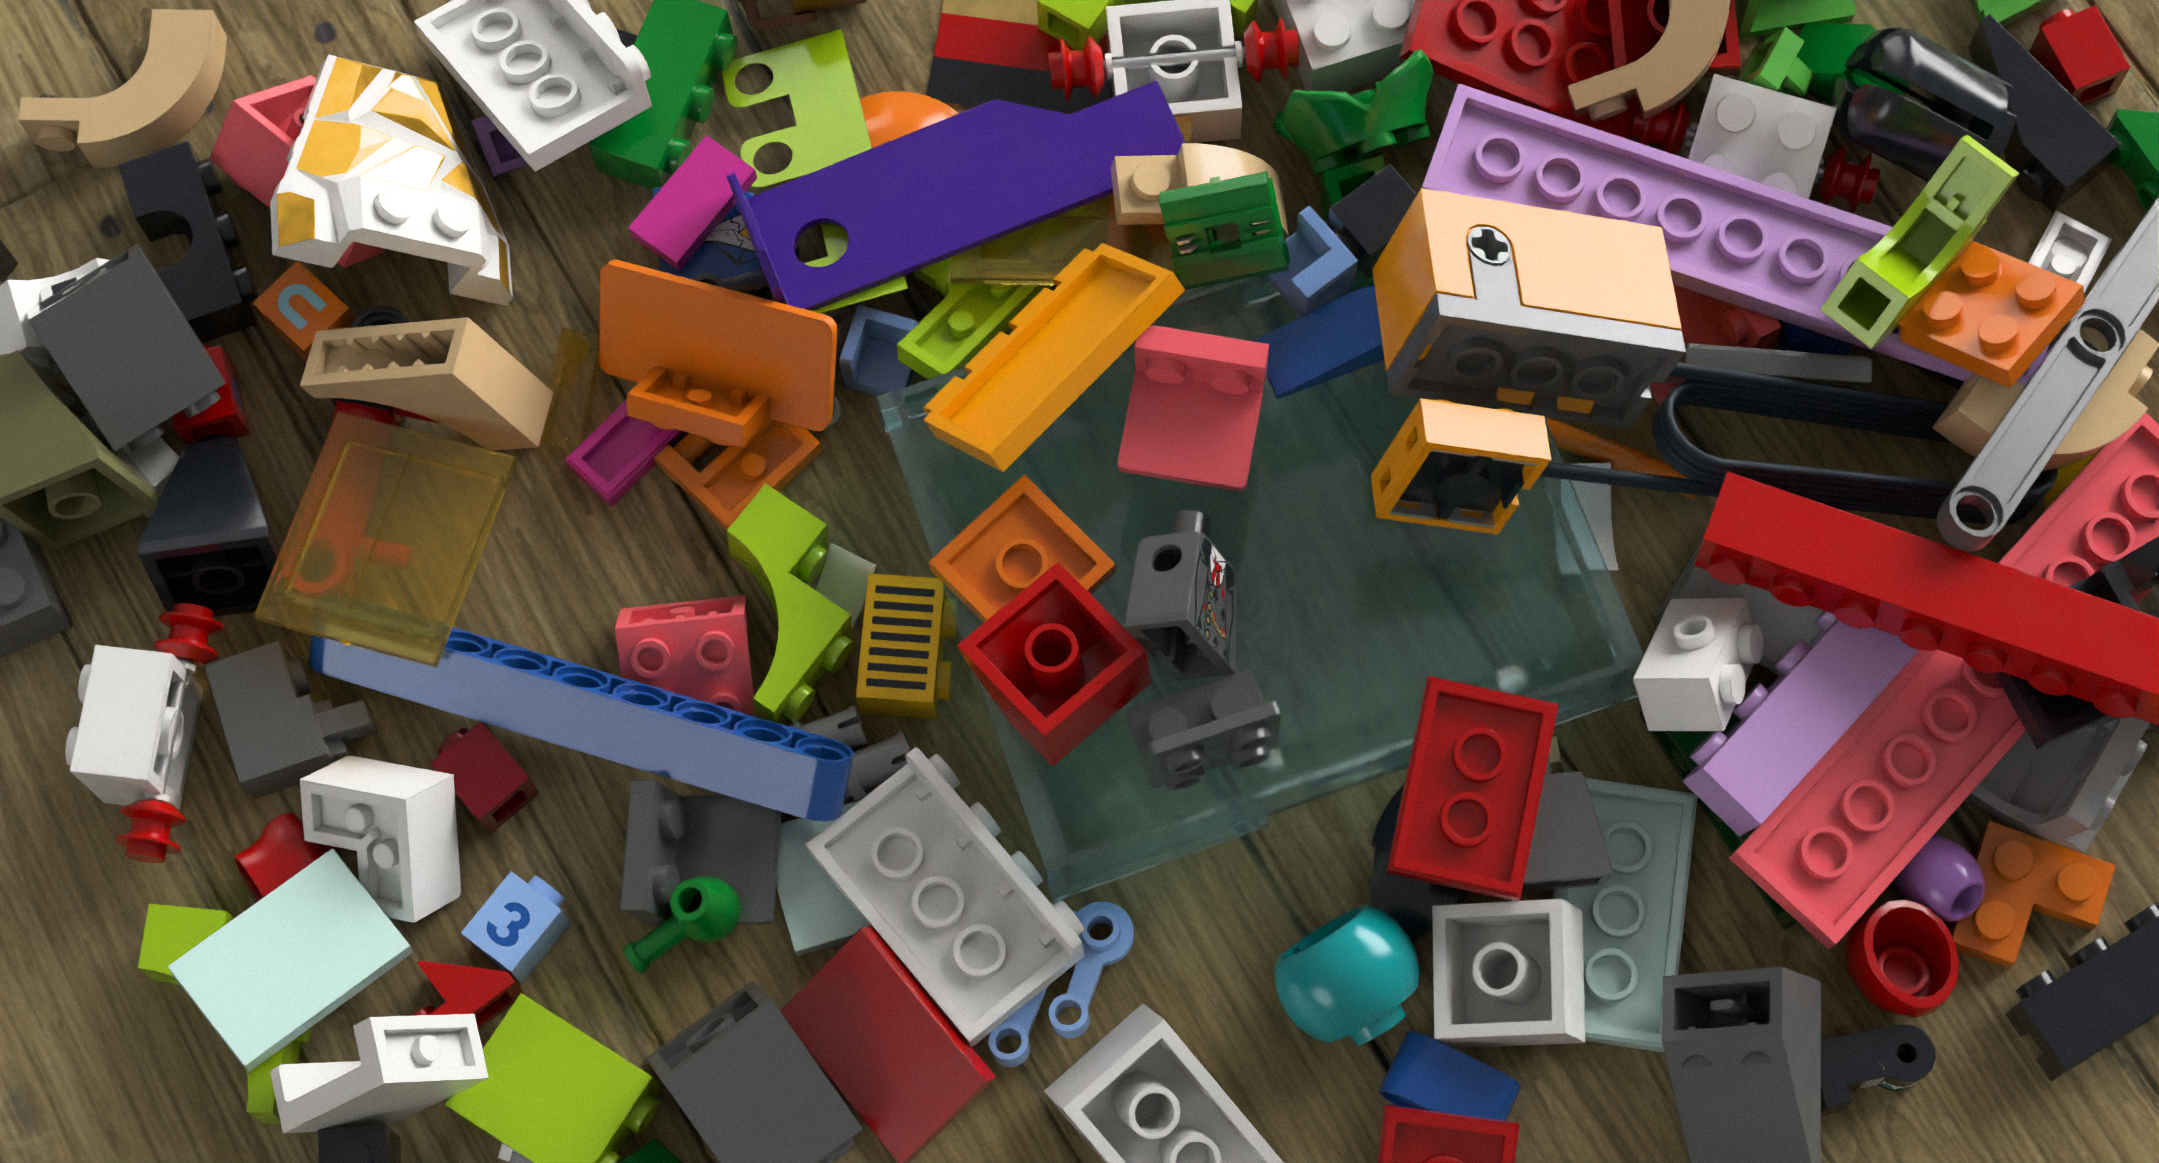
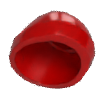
(1903, 958)

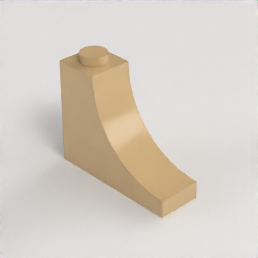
(437, 371)

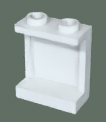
(401, 1071)

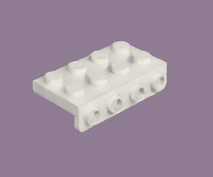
(540, 70)
(949, 896)

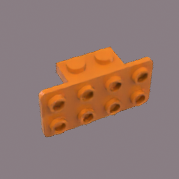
(714, 355)

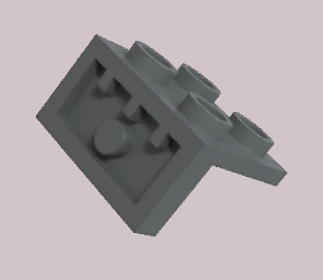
(1204, 730)
(697, 836)

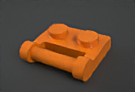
(738, 473)

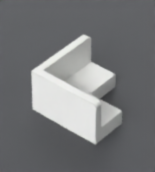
(396, 822)

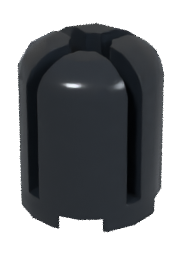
(1919, 102)

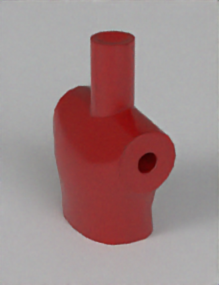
(277, 855)

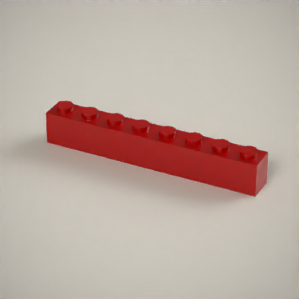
(1934, 597)

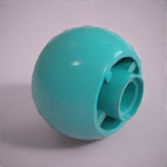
(1348, 977)

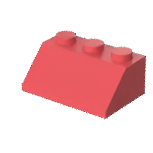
(258, 140)

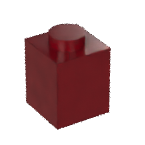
(484, 776)

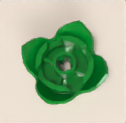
(1346, 127)

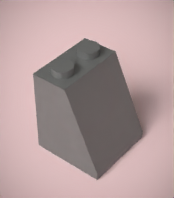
(127, 350)
(754, 1086)

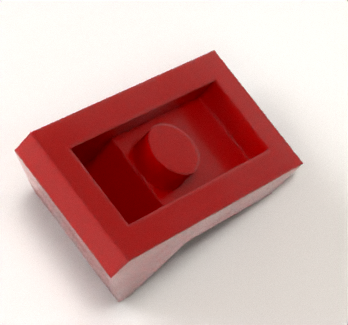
(470, 990)

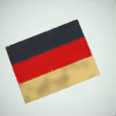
(1000, 54)

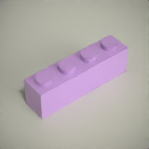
(1793, 720)

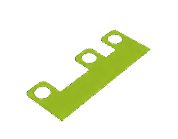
(826, 131)

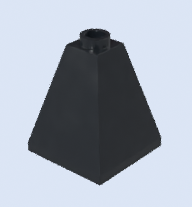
(210, 532)

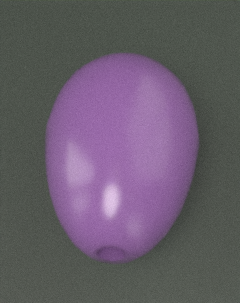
(1943, 879)

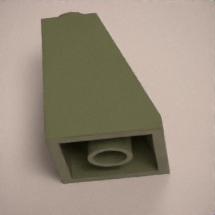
(57, 465)

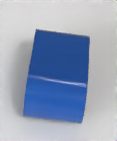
(1446, 1081)

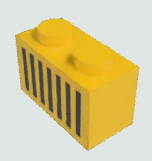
(904, 646)

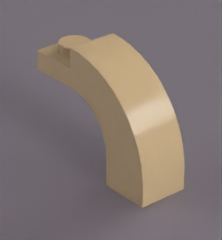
(1665, 71)
(149, 109)
(1142, 178)
(2108, 415)

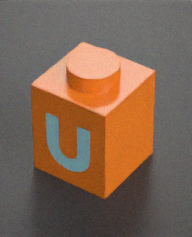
(299, 307)

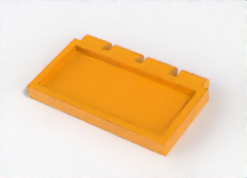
(1051, 354)

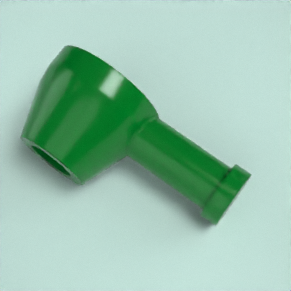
(708, 924)

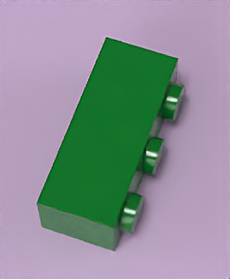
(684, 51)

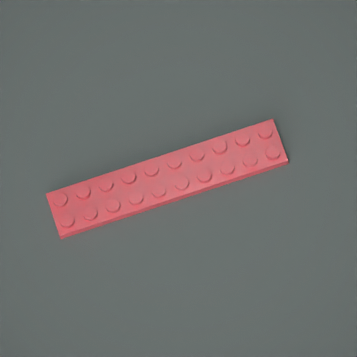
(1938, 720)

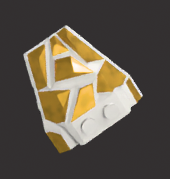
(392, 172)

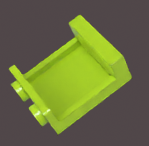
(556, 1091)

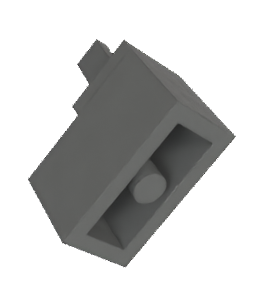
(272, 726)

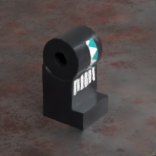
(1880, 1057)

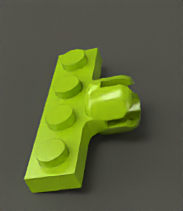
(960, 322)

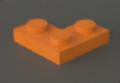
(2027, 876)

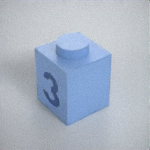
(518, 925)

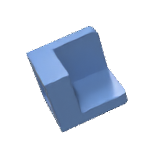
(1318, 267)
(870, 352)

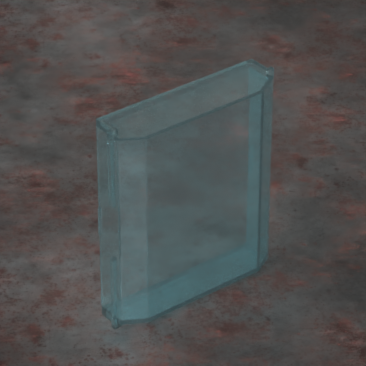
(1329, 600)

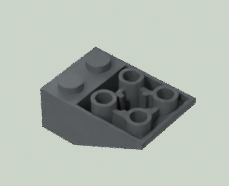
(1745, 1064)

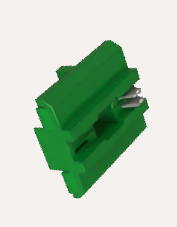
(1242, 200)

